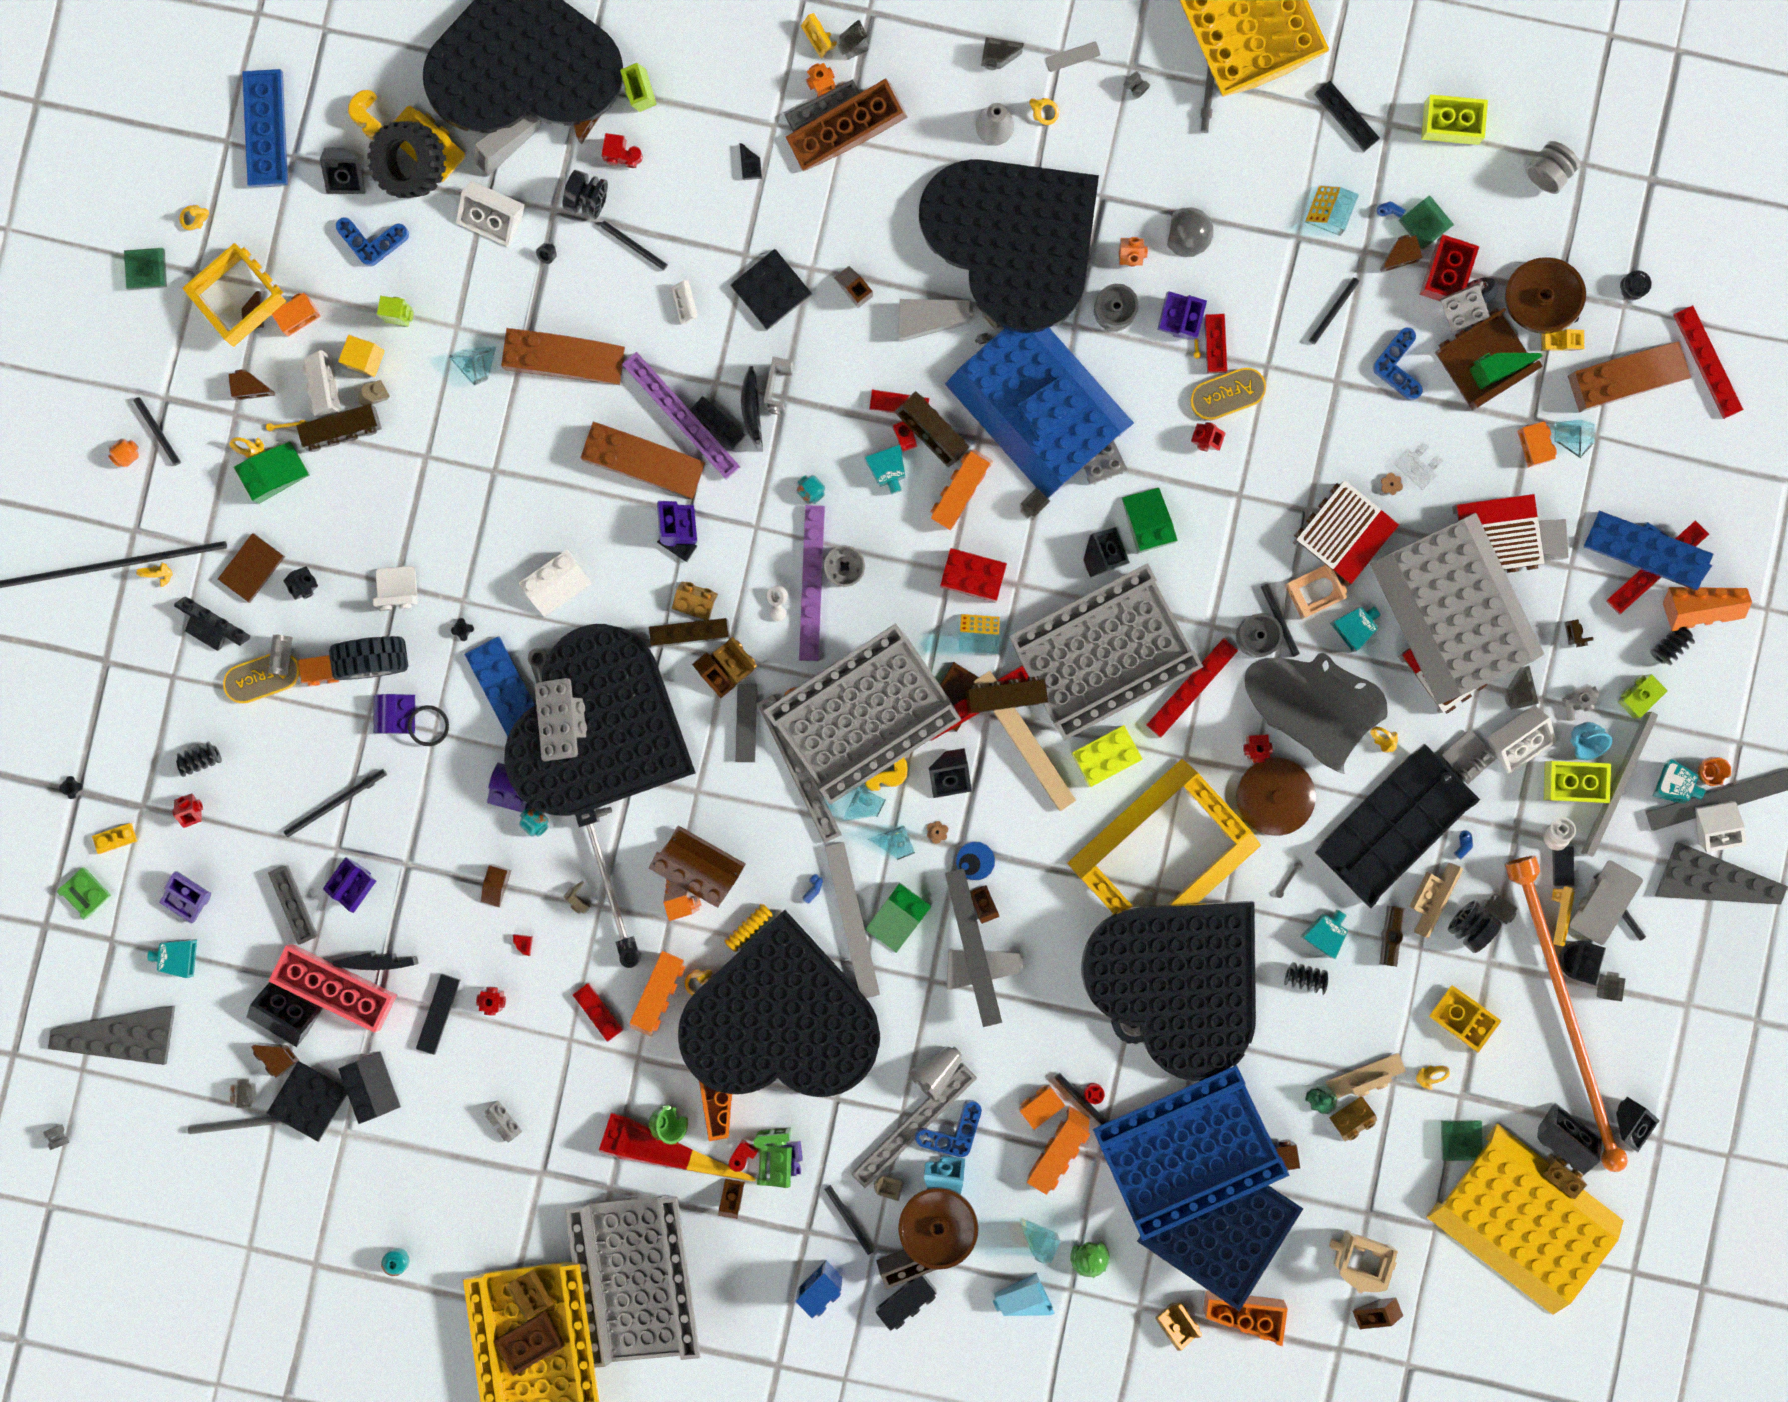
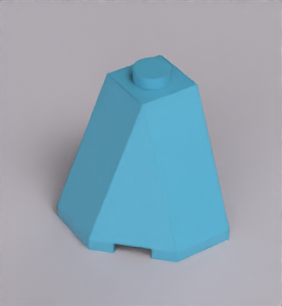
(945, 1173)
(1024, 1299)

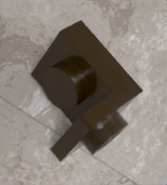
(1574, 634)

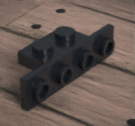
(209, 626)

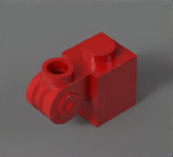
(614, 151)

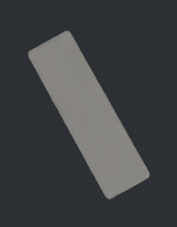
(1073, 56)

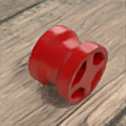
(1095, 1096)

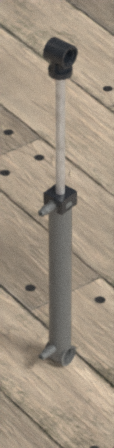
(587, 819)

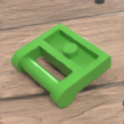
(88, 888)
(776, 1136)
(779, 1166)

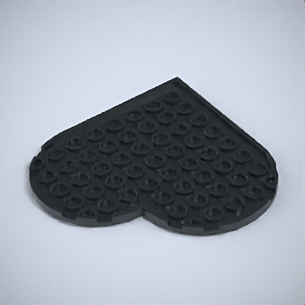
(521, 61)
(1017, 234)
(629, 719)
(1181, 978)
(779, 1016)

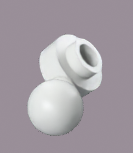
(778, 612)

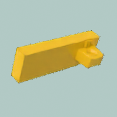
(1566, 898)

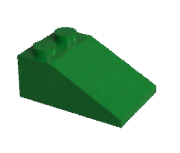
(1500, 365)
(271, 472)
(1149, 520)
(898, 917)

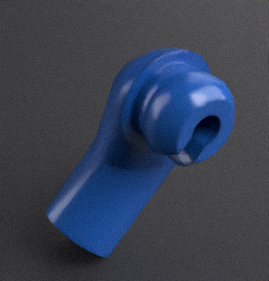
(1390, 208)
(1466, 844)
(814, 890)

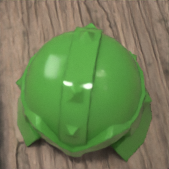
(666, 1126)
(1090, 1259)

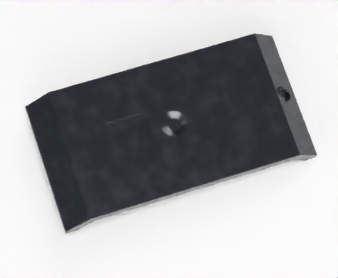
(1396, 824)

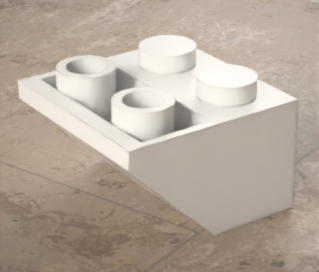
(1720, 826)

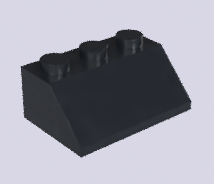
(283, 1013)
(369, 1087)
(1570, 1139)

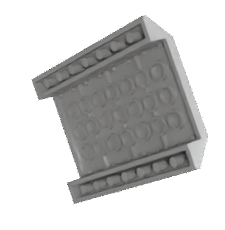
(1457, 609)
(1105, 651)
(863, 713)
(634, 1278)

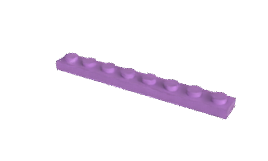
(681, 415)
(811, 583)

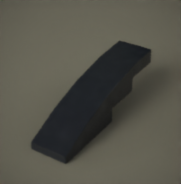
(369, 961)

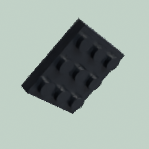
(771, 289)
(308, 1101)

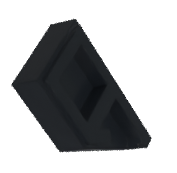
(750, 164)
(683, 551)

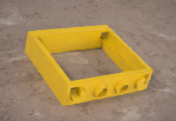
(216, 270)

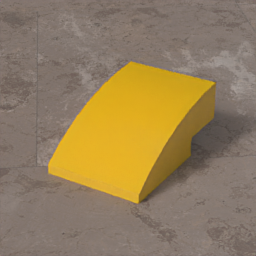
(1465, 1018)

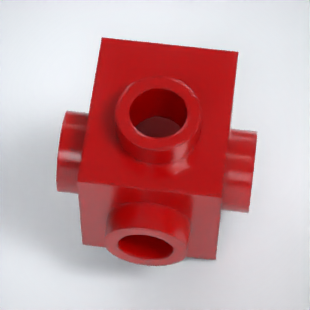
(1208, 437)
(1265, 746)
(187, 810)
(497, 997)

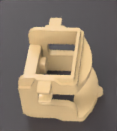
(1358, 1278)

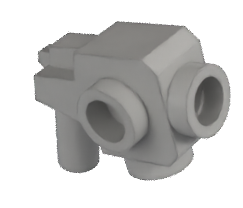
(1581, 697)

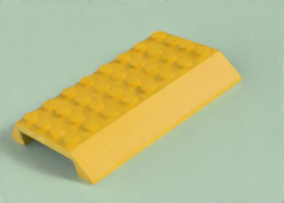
(1527, 1223)
(492, 1312)

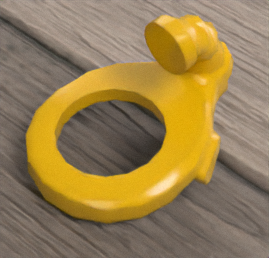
(1037, 106)
(200, 214)
(251, 451)
(155, 571)
(1387, 745)
(701, 976)
(1424, 1076)

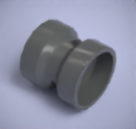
(1136, 85)
(58, 1141)

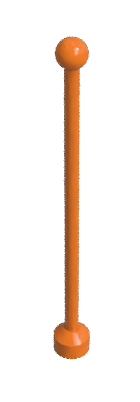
(1524, 872)

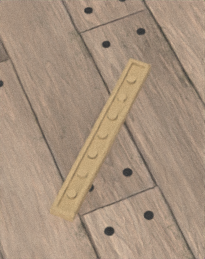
(1031, 751)

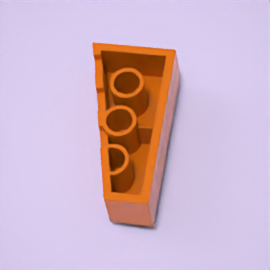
(1059, 1151)

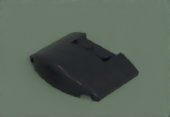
(750, 408)

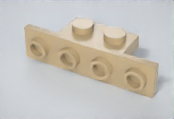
(1433, 896)
(1367, 1077)

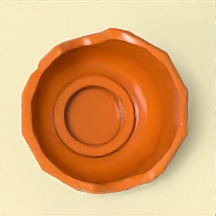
(1714, 771)

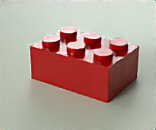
(1448, 267)
(973, 575)

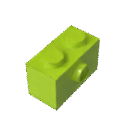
(638, 87)
(395, 311)
(1642, 695)

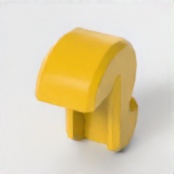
(357, 111)
(889, 778)

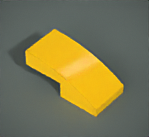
(1563, 340)

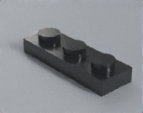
(717, 422)

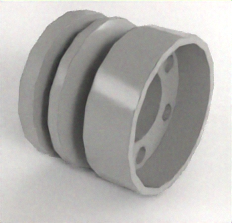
(1553, 167)
(856, 566)

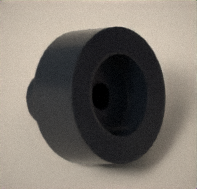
(546, 253)

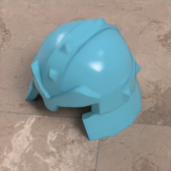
(1590, 740)

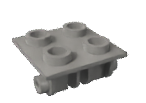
(1105, 465)
(1469, 756)

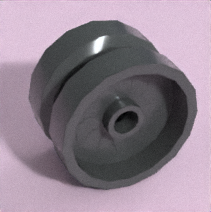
(1105, 304)
(1270, 639)

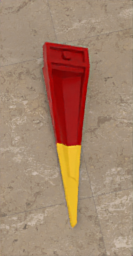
(634, 1142)

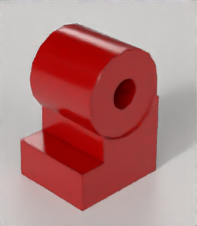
(904, 436)
(739, 1157)

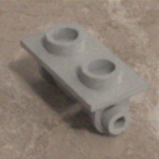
(280, 654)
(498, 1114)

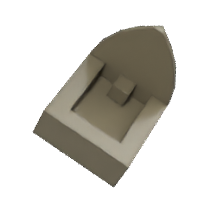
(372, 393)
(578, 904)
(888, 1187)

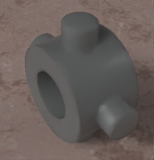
(983, 338)

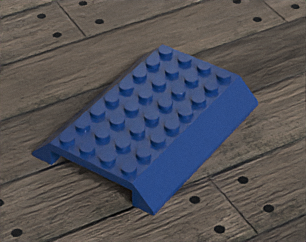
(1012, 370)
(1190, 1153)

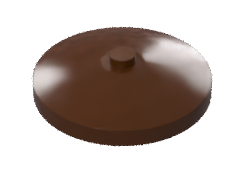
(1545, 295)
(1276, 796)
(938, 1228)

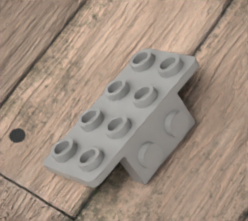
(559, 719)
(1605, 902)

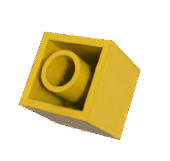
(361, 356)

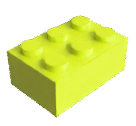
(1454, 119)
(1106, 756)
(1577, 781)

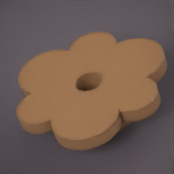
(1396, 484)
(936, 838)

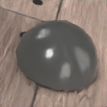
(1189, 232)

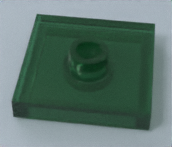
(1426, 222)
(145, 268)
(1461, 1140)

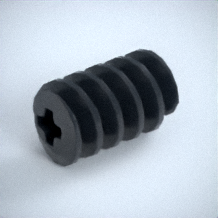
(1672, 645)
(198, 759)
(1307, 977)

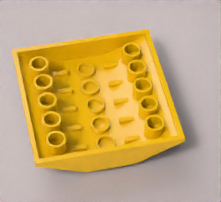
(1254, 39)

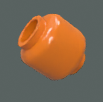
(123, 452)

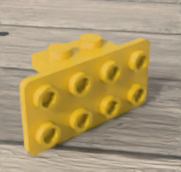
(453, 153)

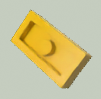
(817, 35)
(114, 838)

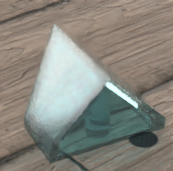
(474, 363)
(1575, 436)
(864, 805)
(895, 842)

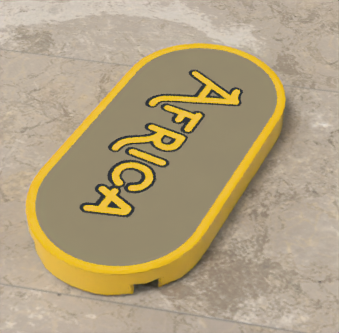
(1228, 394)
(253, 682)

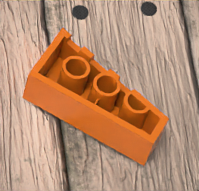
(961, 489)
(1705, 606)
(679, 901)
(656, 994)
(716, 1112)
(1258, 1316)

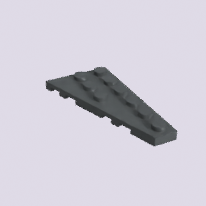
(1705, 877)
(127, 1037)

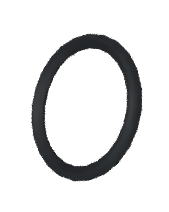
(428, 743)

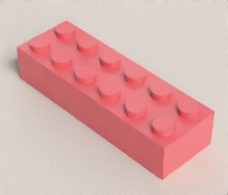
(333, 988)

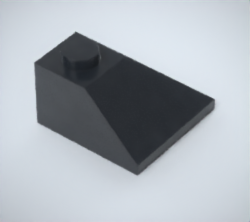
(341, 171)
(1104, 552)
(950, 774)
(1635, 1123)

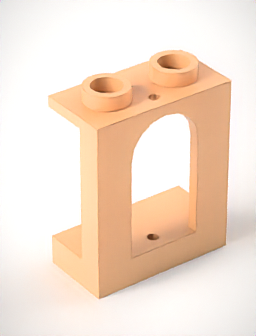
(1339, 591)

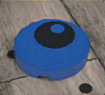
(976, 860)

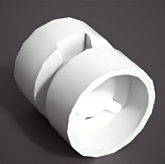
(1559, 833)

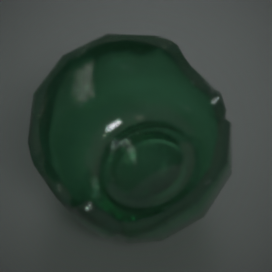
(1322, 1099)

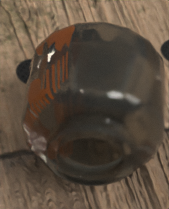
(243, 1093)

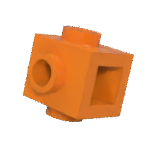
(820, 79)
(1132, 251)

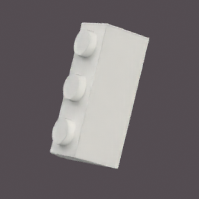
(489, 213)
(321, 384)
(555, 583)
(1522, 738)

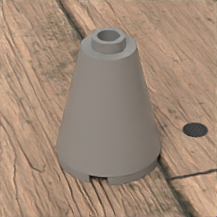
(995, 125)
(936, 1072)

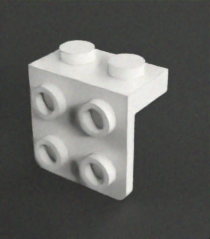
(396, 588)

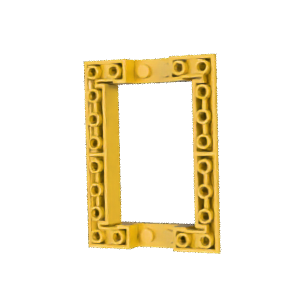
(1141, 809)

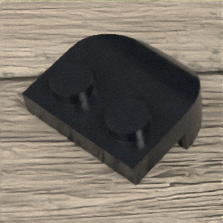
(1582, 961)

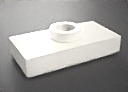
(684, 302)

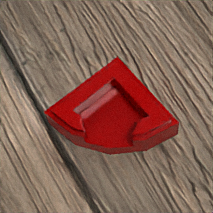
(523, 943)

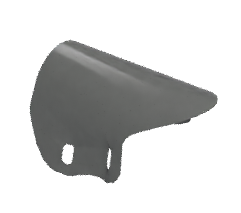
(1316, 705)

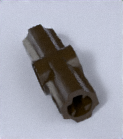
(1390, 949)

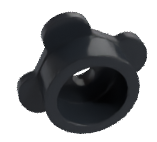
(456, 630)
(65, 787)

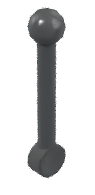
(1280, 893)

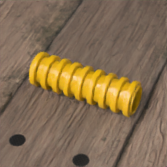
(748, 927)

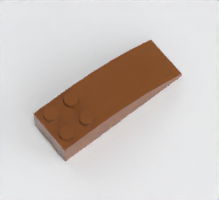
(847, 125)
(562, 356)
(1628, 376)
(642, 460)

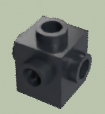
(300, 583)

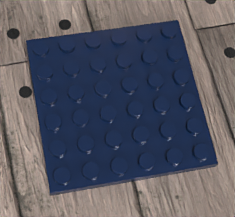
(1230, 1244)

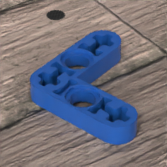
(373, 247)
(1387, 375)
(959, 1137)

